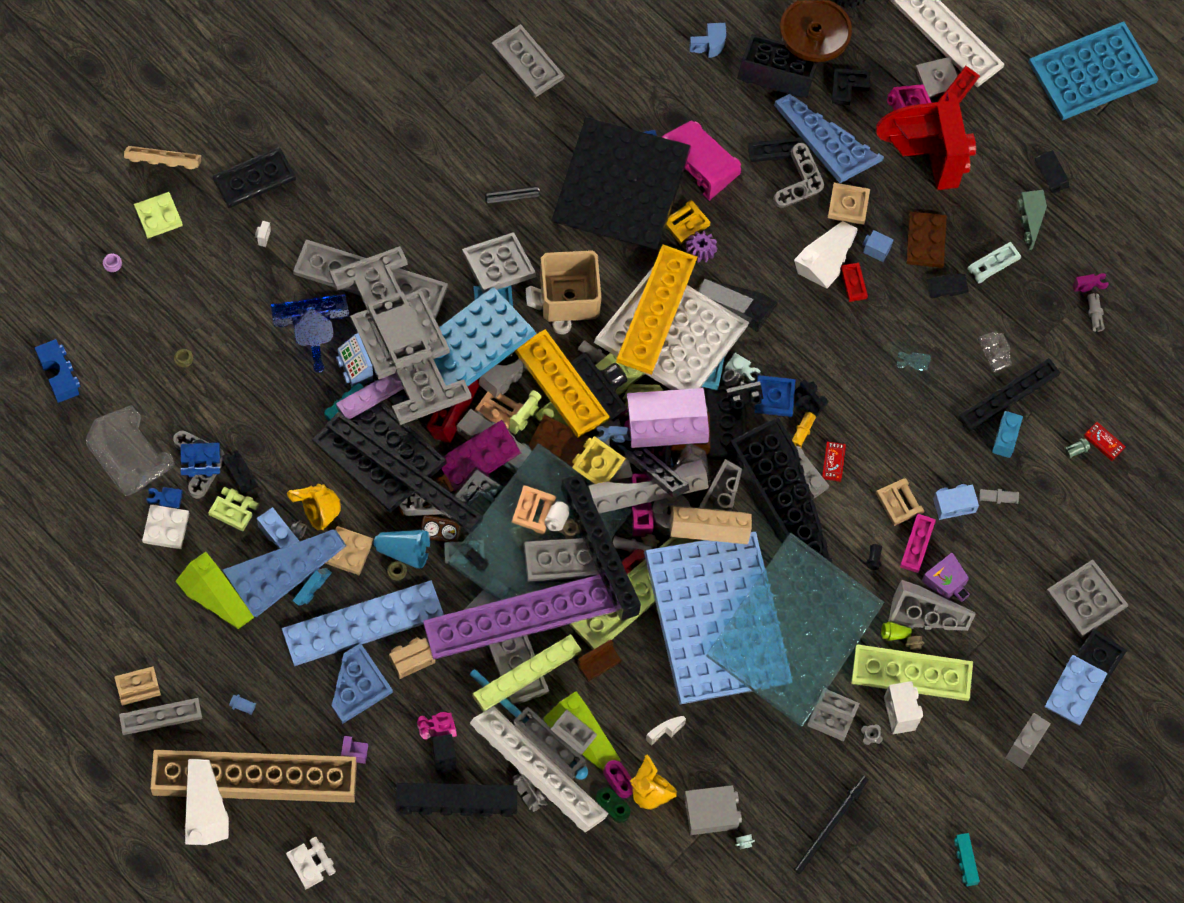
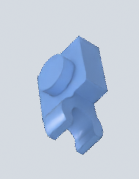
(616, 433)

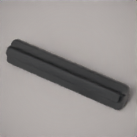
(512, 194)

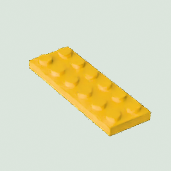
(562, 384)

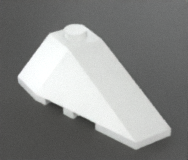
(824, 256)
(205, 810)

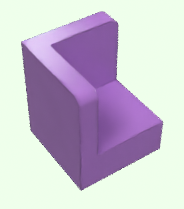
(354, 749)

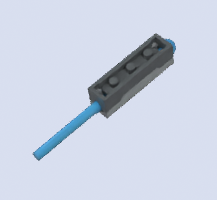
(545, 739)

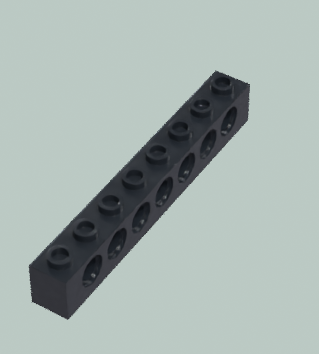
(601, 547)

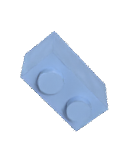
(955, 501)

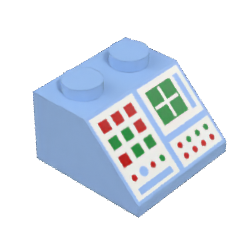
(355, 362)

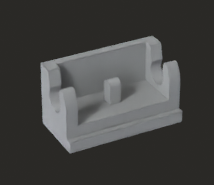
(573, 732)

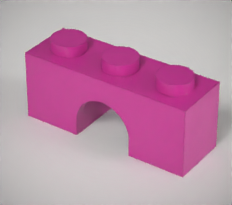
(642, 513)

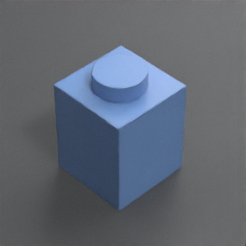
(877, 245)

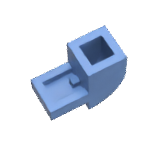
(712, 42)

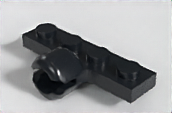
(603, 384)

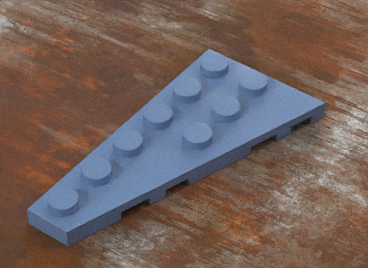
(829, 142)
(273, 575)

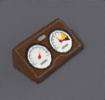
(441, 529)

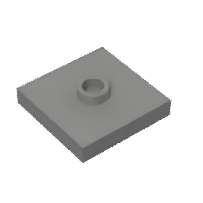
(936, 76)

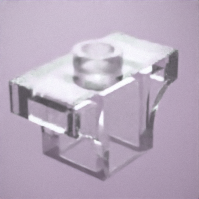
(996, 350)

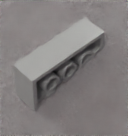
(723, 488)

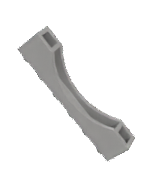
(613, 496)

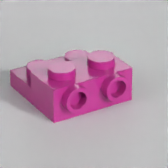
(907, 96)

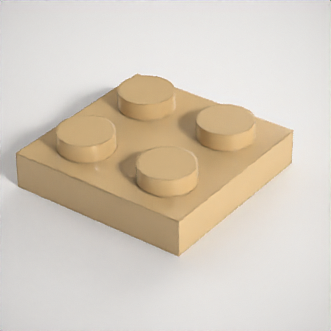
(848, 203)
(354, 554)

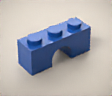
(52, 356)

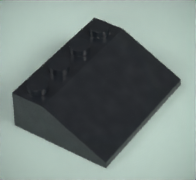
(775, 67)

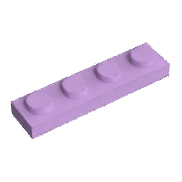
(369, 396)

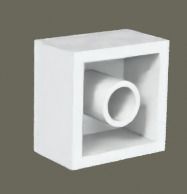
(902, 707)

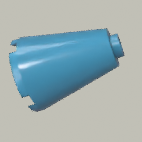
(404, 546)

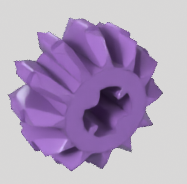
(694, 243)

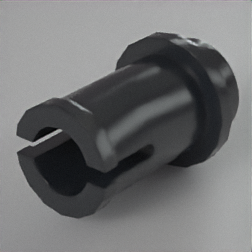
(874, 557)
(477, 560)

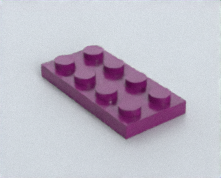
(486, 451)

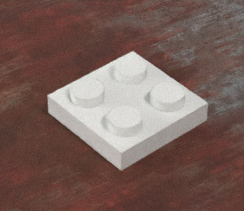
(165, 526)

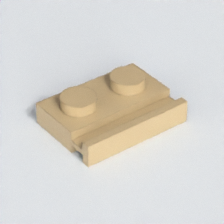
(137, 685)

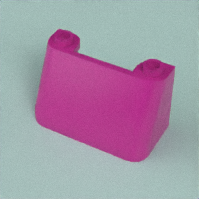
(707, 159)

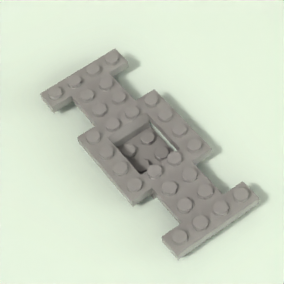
(407, 331)

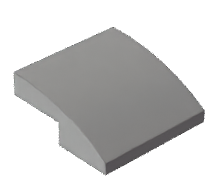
(833, 715)

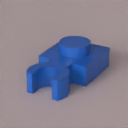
(168, 497)

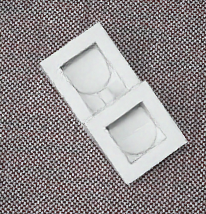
(669, 727)

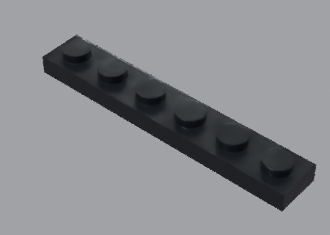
(1009, 394)
(653, 468)

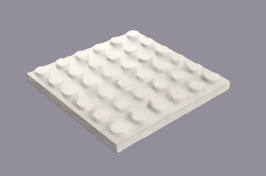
(695, 343)

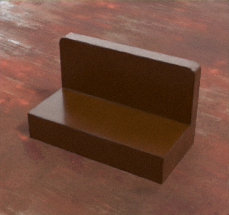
(598, 661)

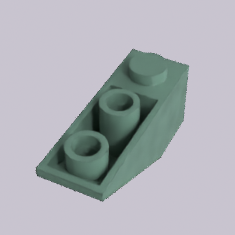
(1032, 209)

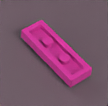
(917, 543)

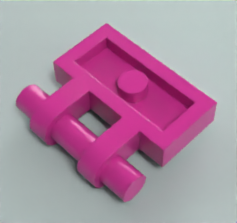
(439, 725)

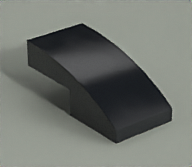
(948, 284)

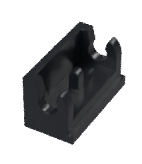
(1052, 171)
(239, 472)

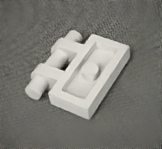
(305, 866)

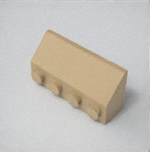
(710, 524)

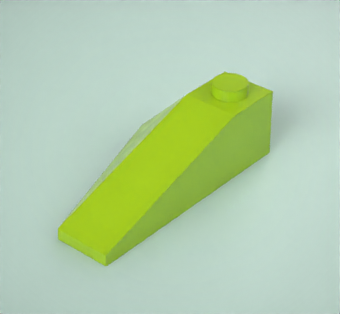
(209, 587)
(600, 749)

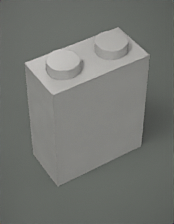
(1027, 740)
(712, 810)

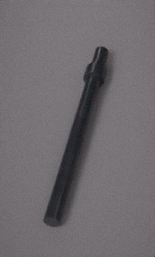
(853, 794)

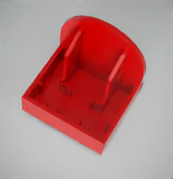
(934, 131)

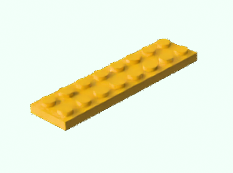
(656, 309)

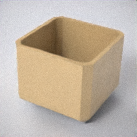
(572, 273)

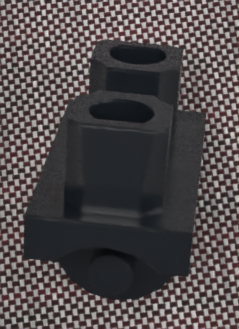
(745, 394)
(808, 399)

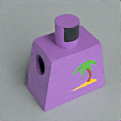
(947, 578)

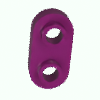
(619, 780)

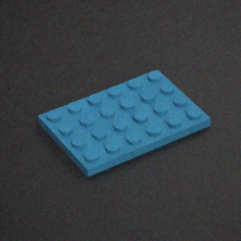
(1093, 70)
(481, 338)

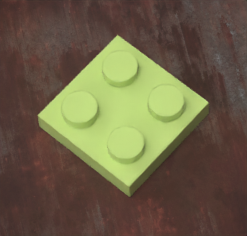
(158, 215)

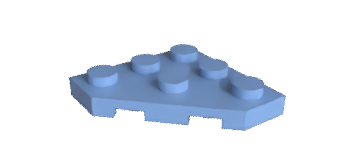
(358, 684)

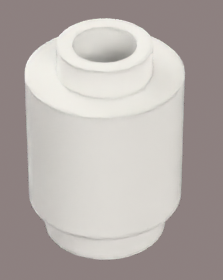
(557, 516)

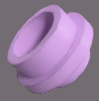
(112, 262)

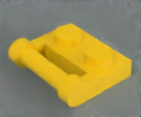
(695, 222)

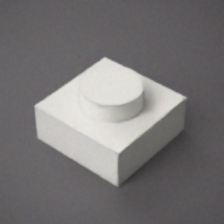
(262, 233)
(534, 297)

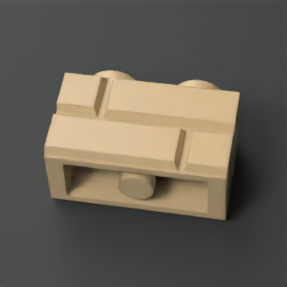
(411, 657)

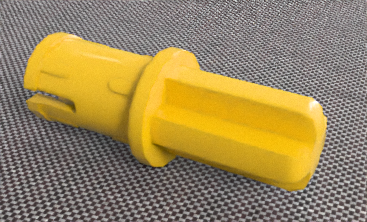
(803, 429)

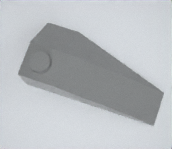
(921, 608)

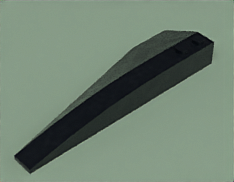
(778, 483)

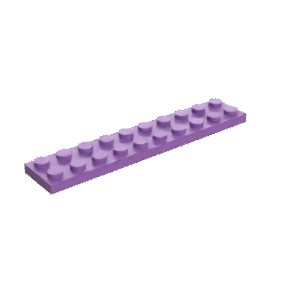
(517, 616)

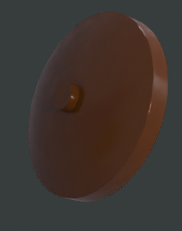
(815, 30)

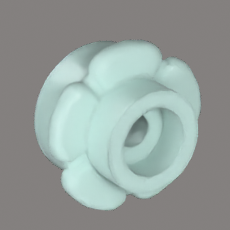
(744, 841)

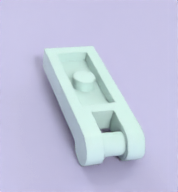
(994, 262)

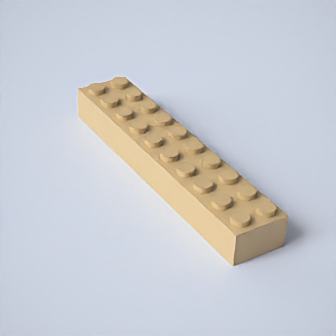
(260, 775)

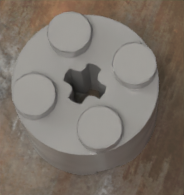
(662, 508)

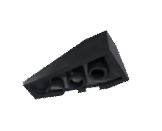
(747, 304)

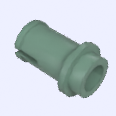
(1077, 448)

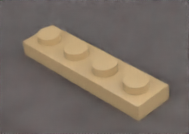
(156, 156)

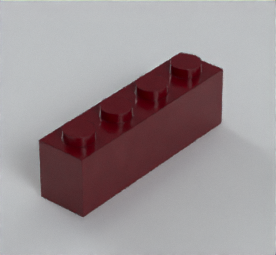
(445, 421)

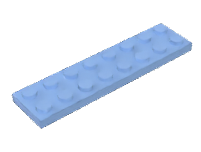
(362, 623)

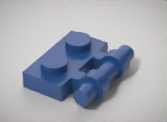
(200, 454)

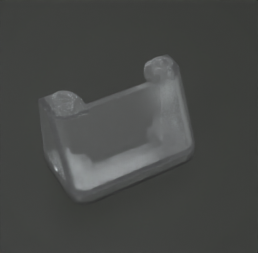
(125, 451)

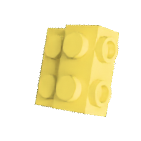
(598, 461)

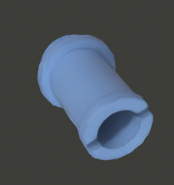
(242, 704)

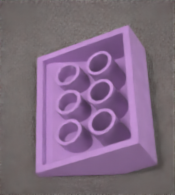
(668, 417)

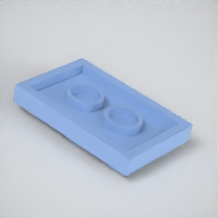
(1075, 690)

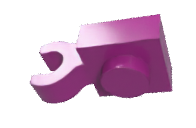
(1087, 282)

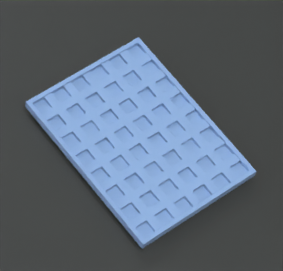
(696, 597)

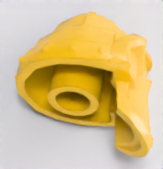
(319, 504)
(650, 788)

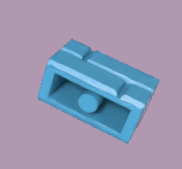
(1007, 434)

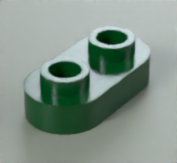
(612, 804)

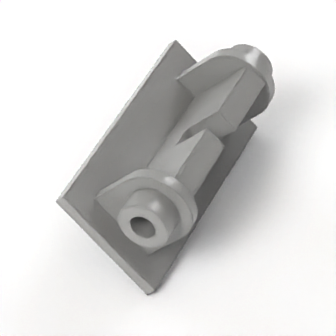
(534, 797)

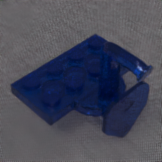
(311, 321)

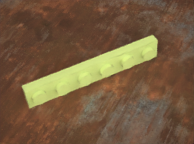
(526, 673)

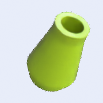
(894, 631)

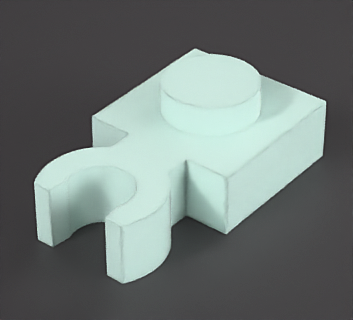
(743, 367)

